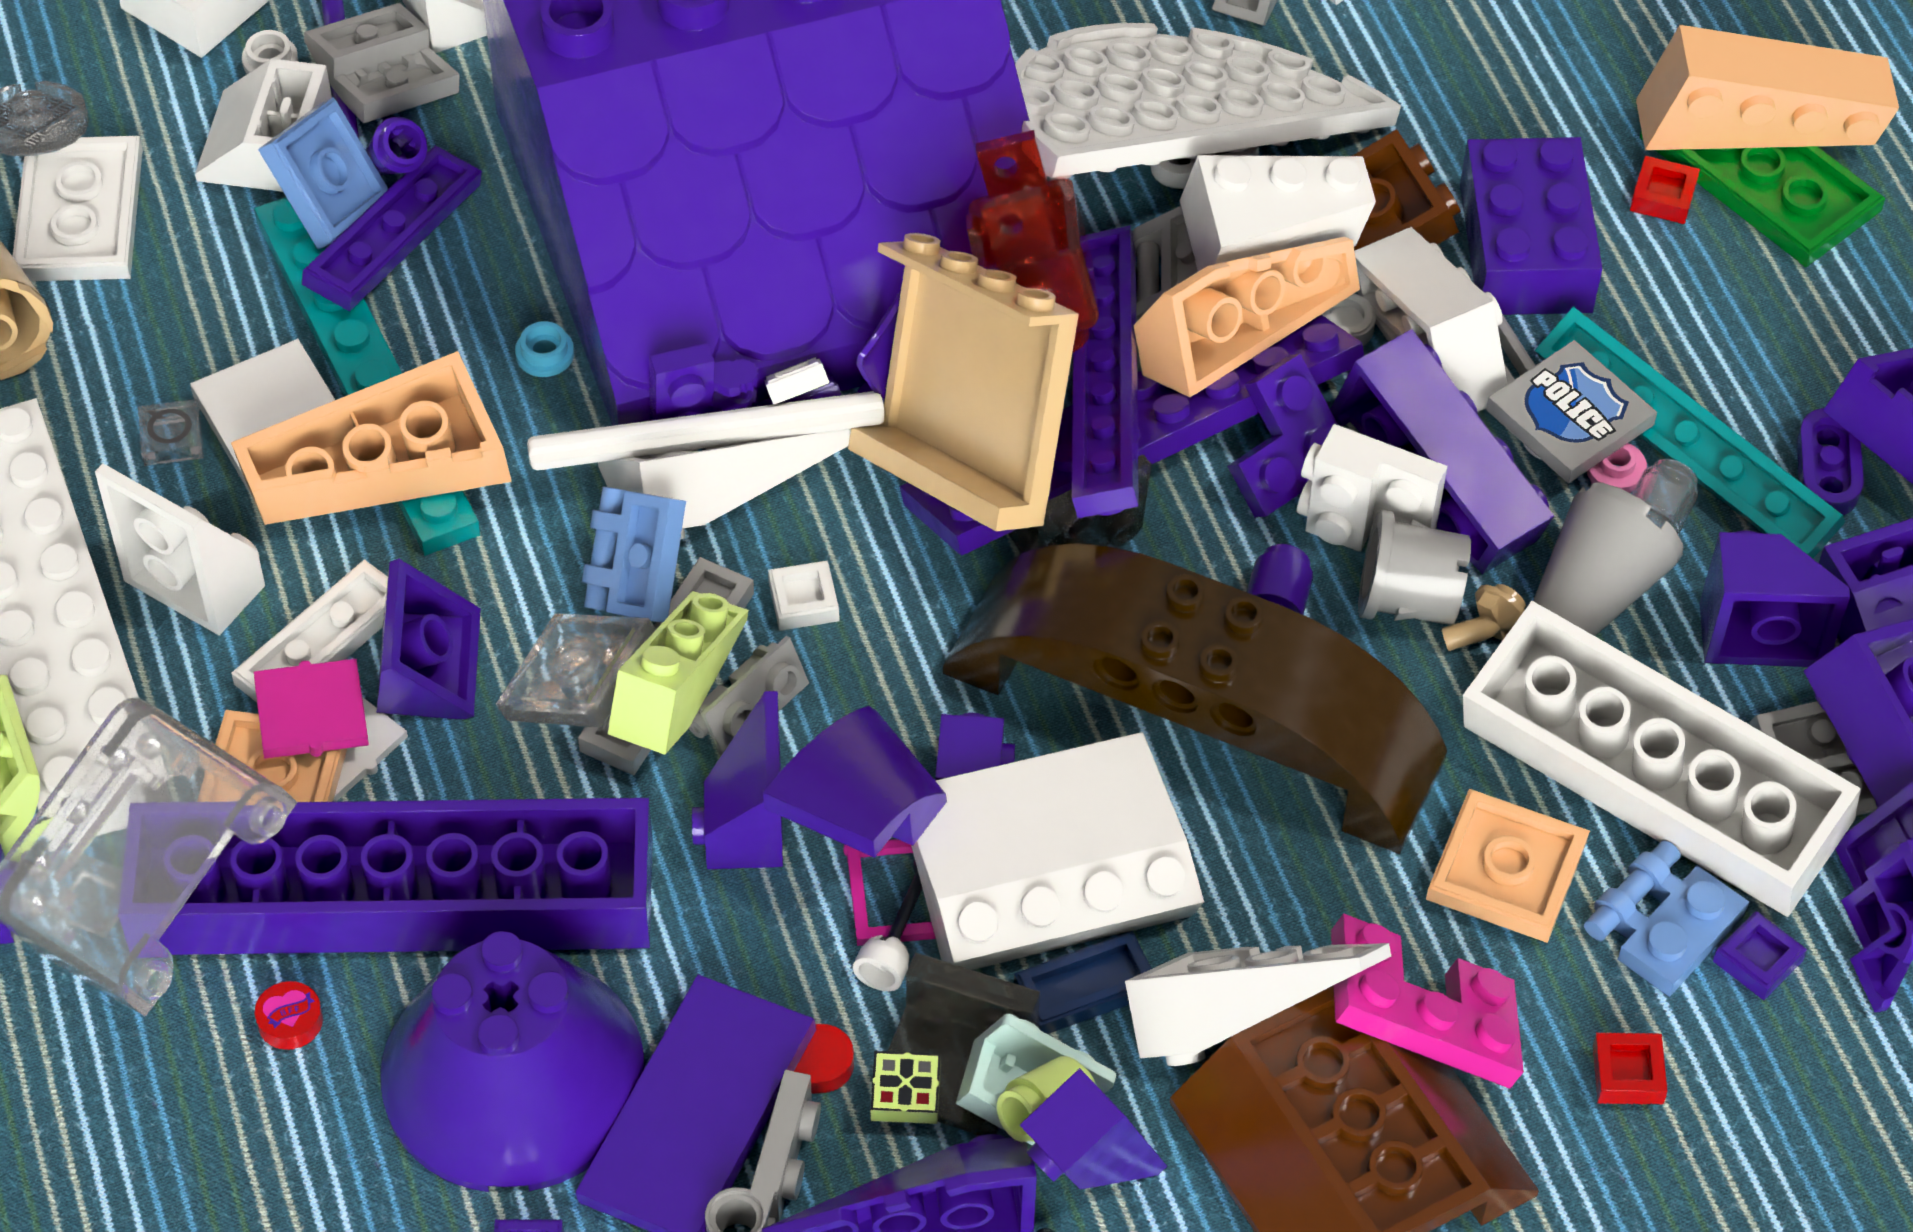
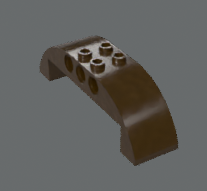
(1215, 666)

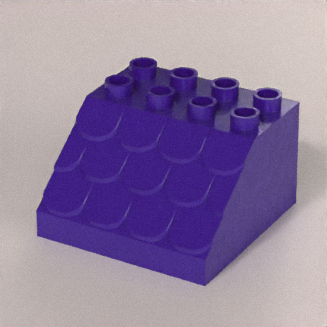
(743, 163)

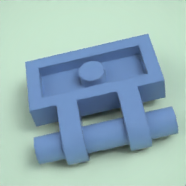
(633, 554)
(1683, 927)

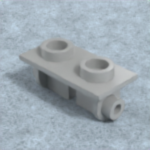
(768, 669)

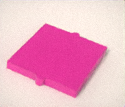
(310, 708)

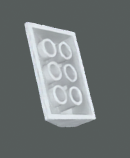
(1054, 854)

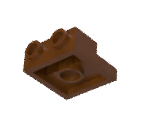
(1405, 193)

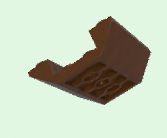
(1344, 1130)

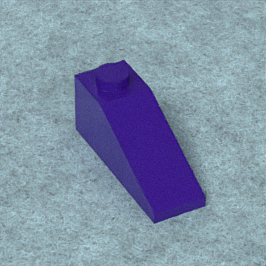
(1088, 1138)

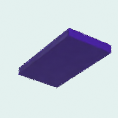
(695, 1109)

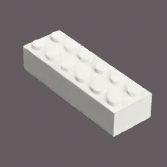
(1660, 758)

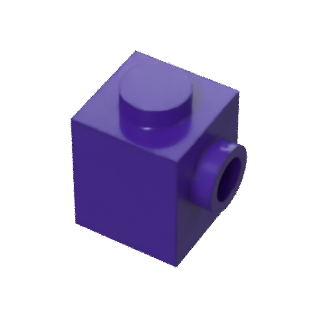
(971, 744)

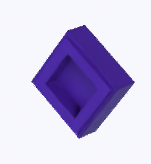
(1759, 955)

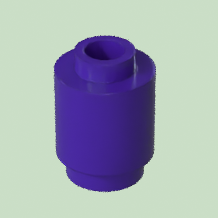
(1282, 577)

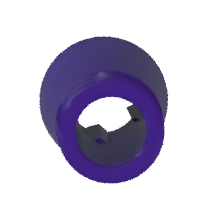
(397, 146)

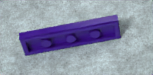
(391, 228)

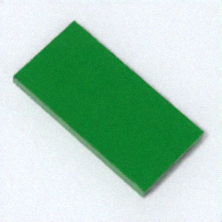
(1786, 193)

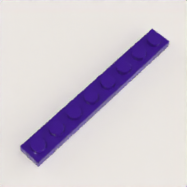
(1107, 385)

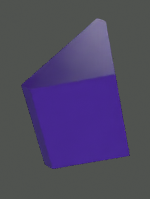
(427, 648)

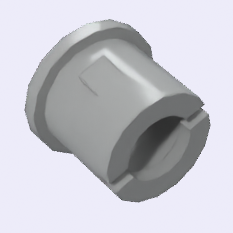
(1413, 571)

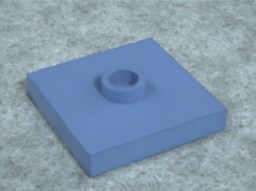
(324, 171)

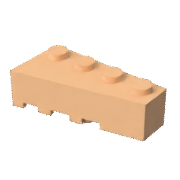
(1762, 93)
(376, 447)

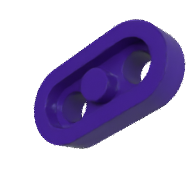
(1830, 467)

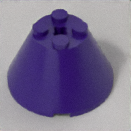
(509, 1067)

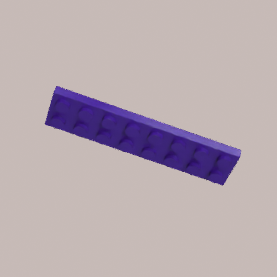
(1165, 422)

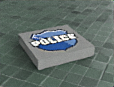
(1571, 411)

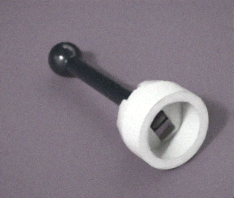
(885, 959)

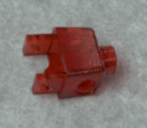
(1033, 228)

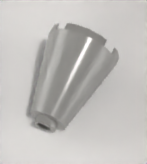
(1605, 557)

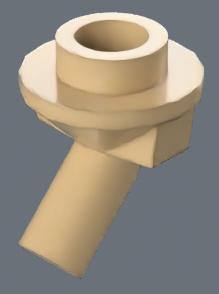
(1498, 612)

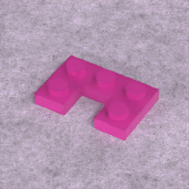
(1466, 1028)

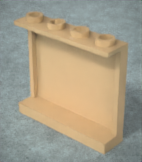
(972, 386)

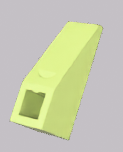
(673, 671)

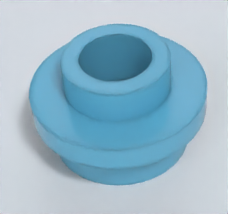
(543, 338)

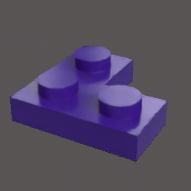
(1296, 420)

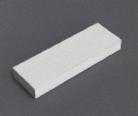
(326, 629)

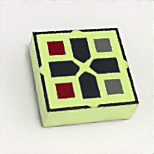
(905, 1087)

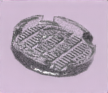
(40, 118)

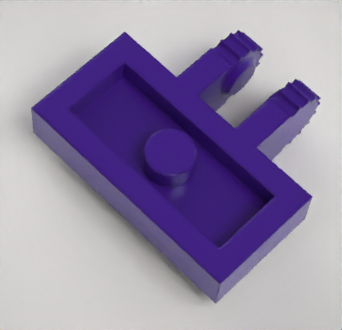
(693, 384)

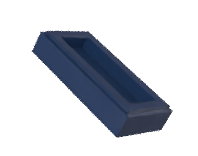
(1084, 981)

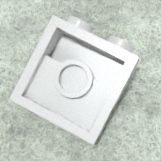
(1360, 476)

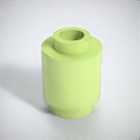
(1030, 1090)

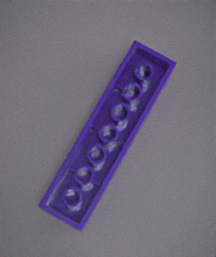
(429, 879)

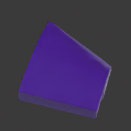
(857, 785)
(1880, 868)

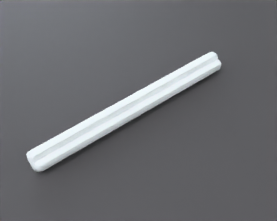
(705, 430)

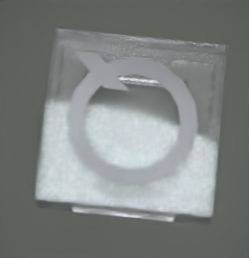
(170, 432)

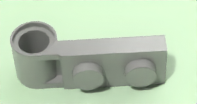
(778, 1170)

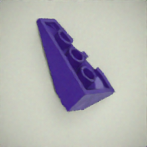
(958, 1189)

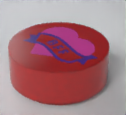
(288, 1015)

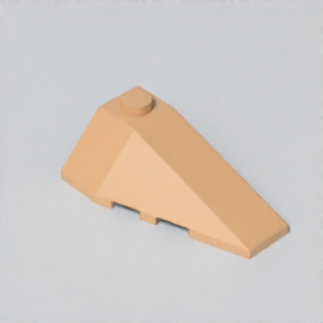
(1239, 311)

